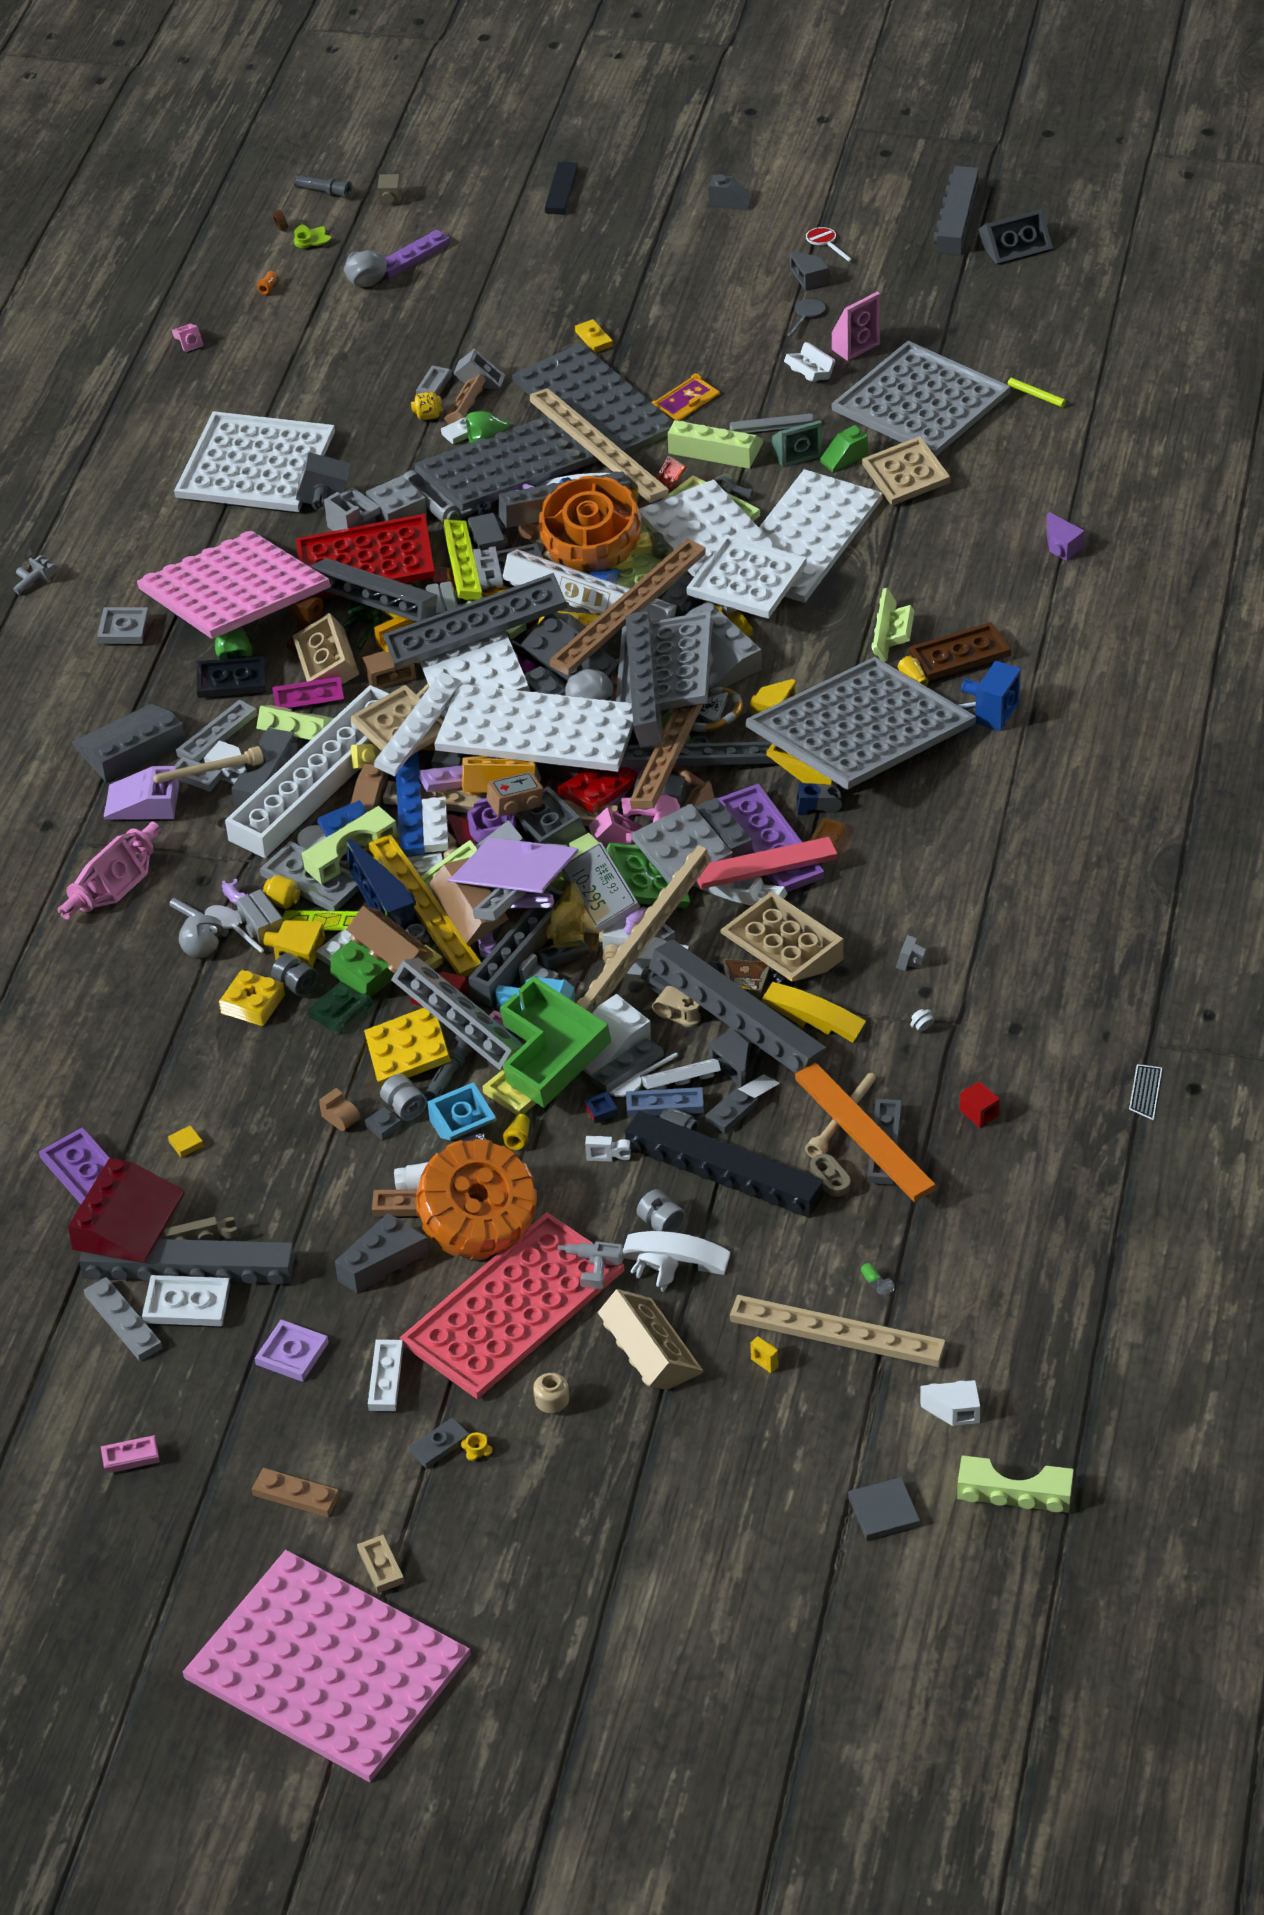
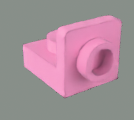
(188, 336)

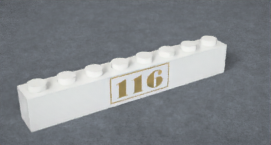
(577, 587)

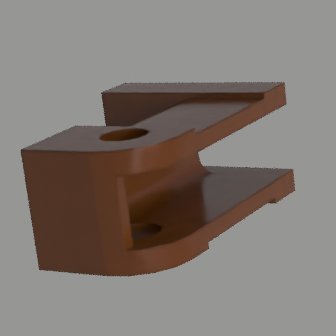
(305, 615)

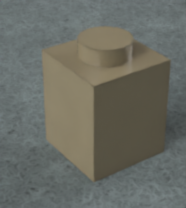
(389, 189)

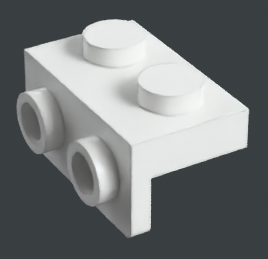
(811, 363)

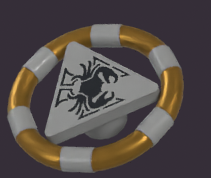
(713, 709)

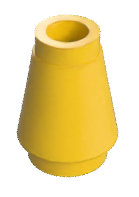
(913, 669)
(517, 1133)

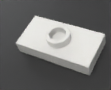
(455, 431)

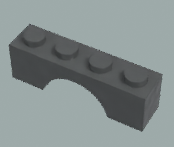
(277, 750)

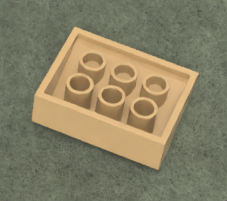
(785, 938)

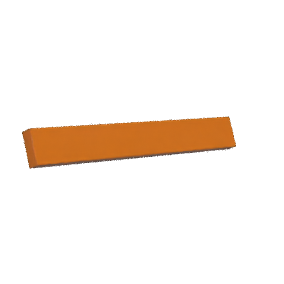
(865, 1132)

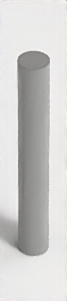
(189, 911)

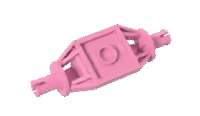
(112, 871)

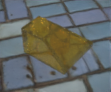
(567, 918)

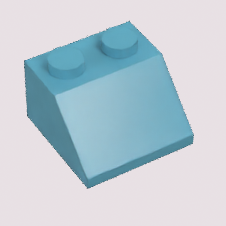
(459, 1112)

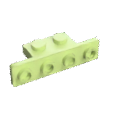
(892, 625)

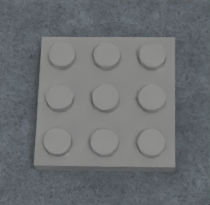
(675, 836)

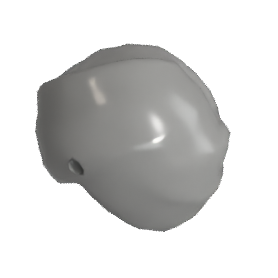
(365, 268)
(590, 684)

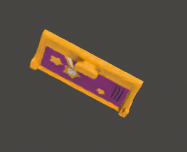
(686, 398)

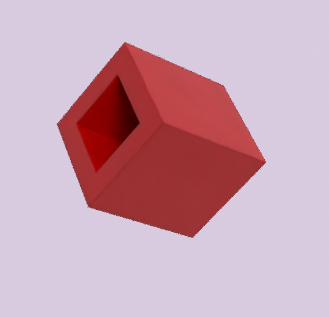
(979, 1104)

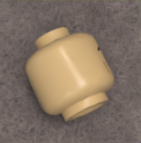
(551, 1392)

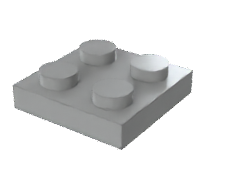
(123, 625)

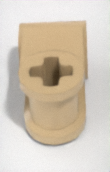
(676, 1006)

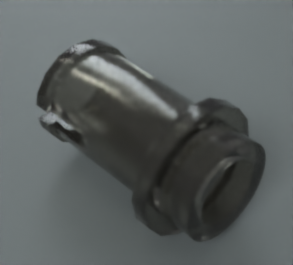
(659, 548)

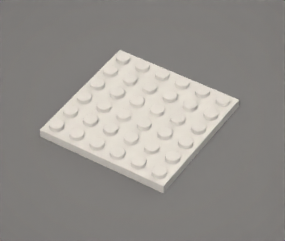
(251, 460)

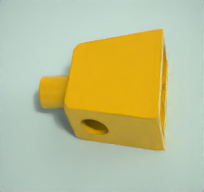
(298, 938)

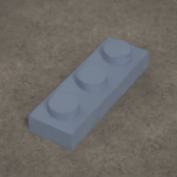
(656, 1101)

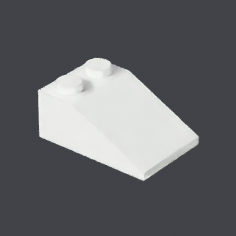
(626, 1030)

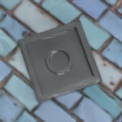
(883, 1508)

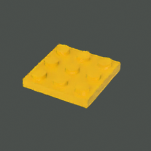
(407, 1045)

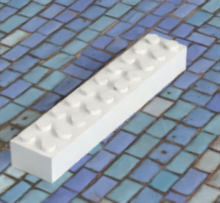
(301, 783)

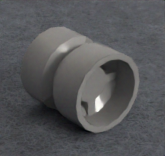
(403, 1097)
(660, 1212)

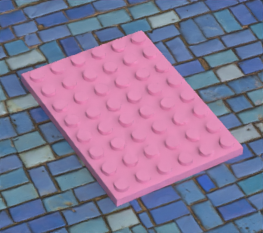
(232, 584)
(327, 1665)

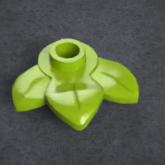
(306, 237)

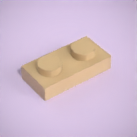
(380, 1563)

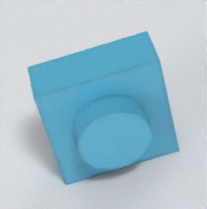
(504, 993)

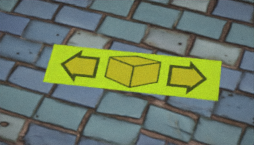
(331, 919)

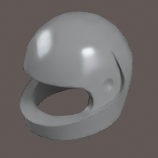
(196, 937)

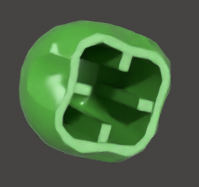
(484, 425)
(233, 644)

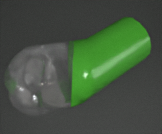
(872, 1276)

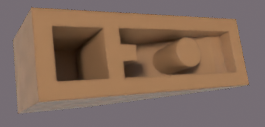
(370, 787)

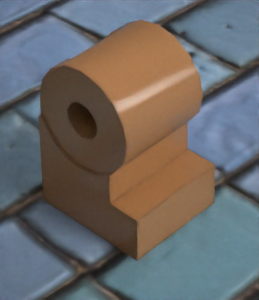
(338, 1110)

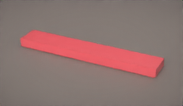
(767, 862)

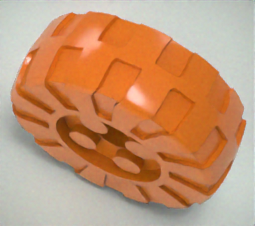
(590, 523)
(476, 1199)

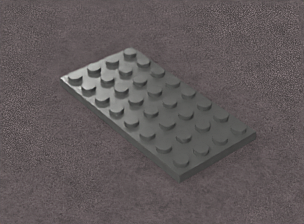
(598, 397)
(504, 463)

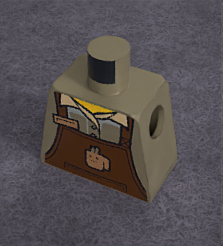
(749, 975)

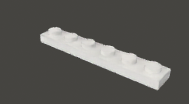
(417, 724)

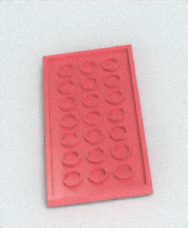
(506, 1308)

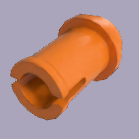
(266, 284)

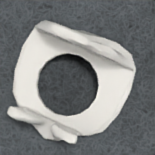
(664, 1264)

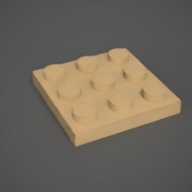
(906, 470)
(387, 714)

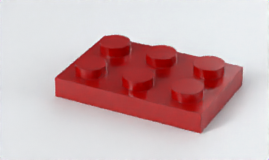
(597, 787)

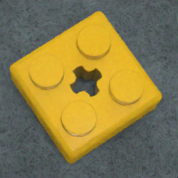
(252, 997)

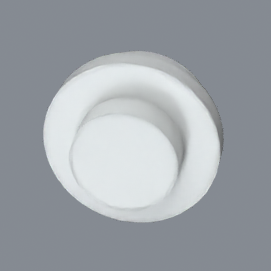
(922, 1020)

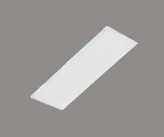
(759, 1086)

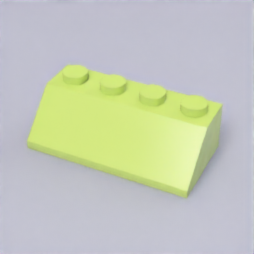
(713, 444)

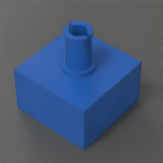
(995, 695)

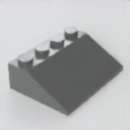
(131, 741)

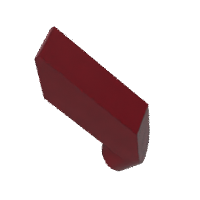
(459, 829)

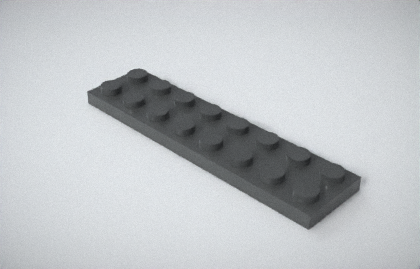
(475, 621)

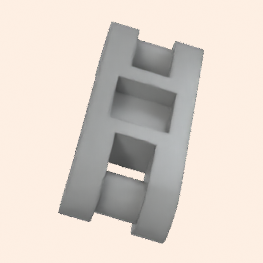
(487, 567)

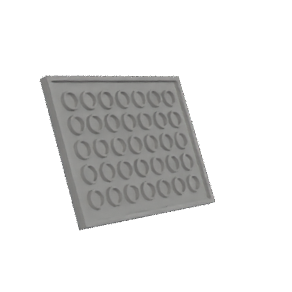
(860, 722)

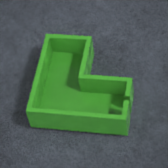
(558, 1037)

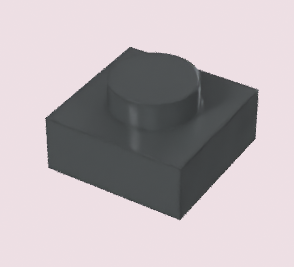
(383, 1123)

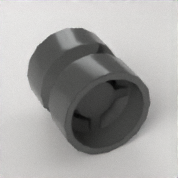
(295, 974)

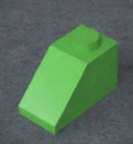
(845, 449)

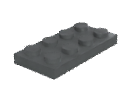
(552, 636)

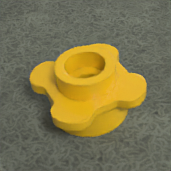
(476, 1440)

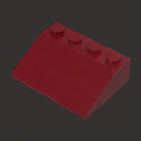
(124, 1212)

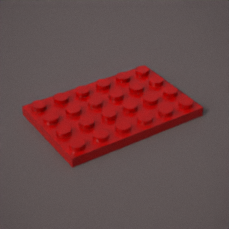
(387, 548)

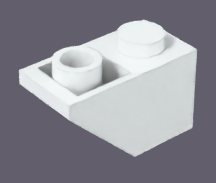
(952, 1402)

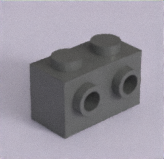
(678, 596)

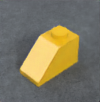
(772, 695)

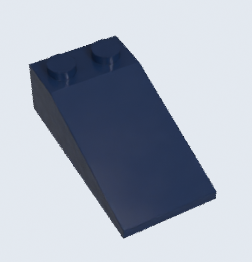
(380, 887)

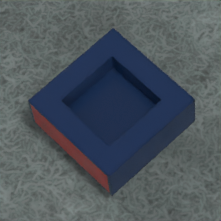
(600, 1107)

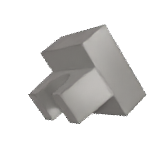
(910, 955)

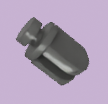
(654, 981)

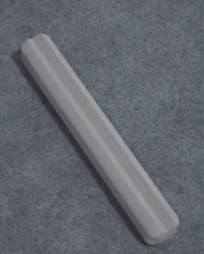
(770, 424)

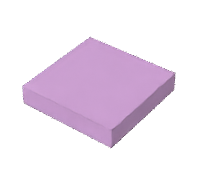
(291, 1350)

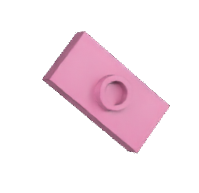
(130, 1454)

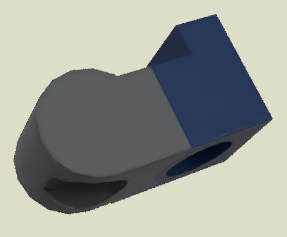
(818, 797)

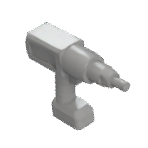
(599, 1255)

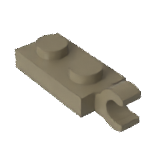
(203, 1230)

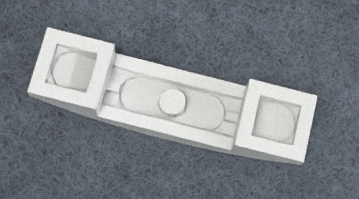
(679, 1246)

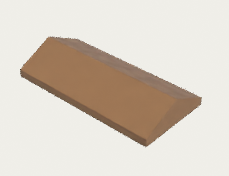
(460, 900)

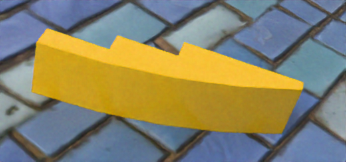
(808, 1008)

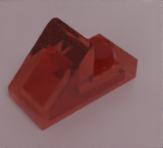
(671, 473)

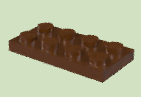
(960, 651)

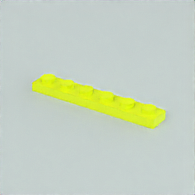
(462, 559)

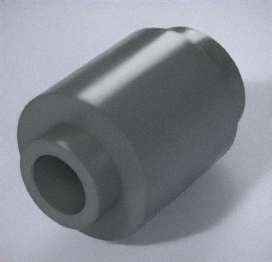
(680, 1118)

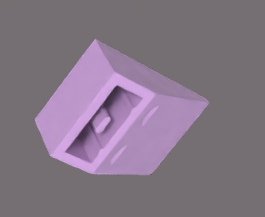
(142, 797)

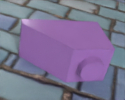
(1063, 537)

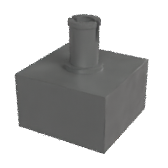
(321, 479)

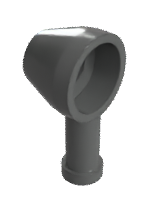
(729, 487)

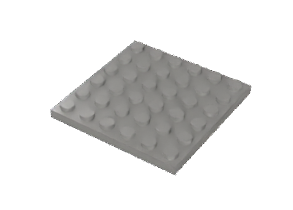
(921, 396)

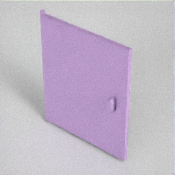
(514, 865)

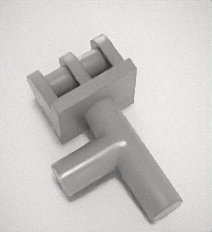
(41, 568)

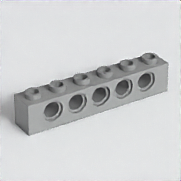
(456, 1011)

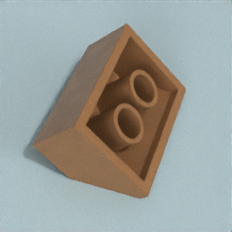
(385, 938)

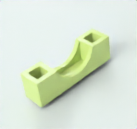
(324, 858)
(1045, 1491)

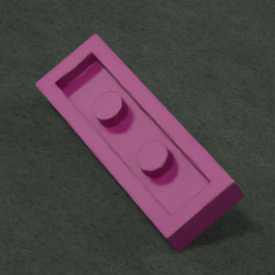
(308, 693)

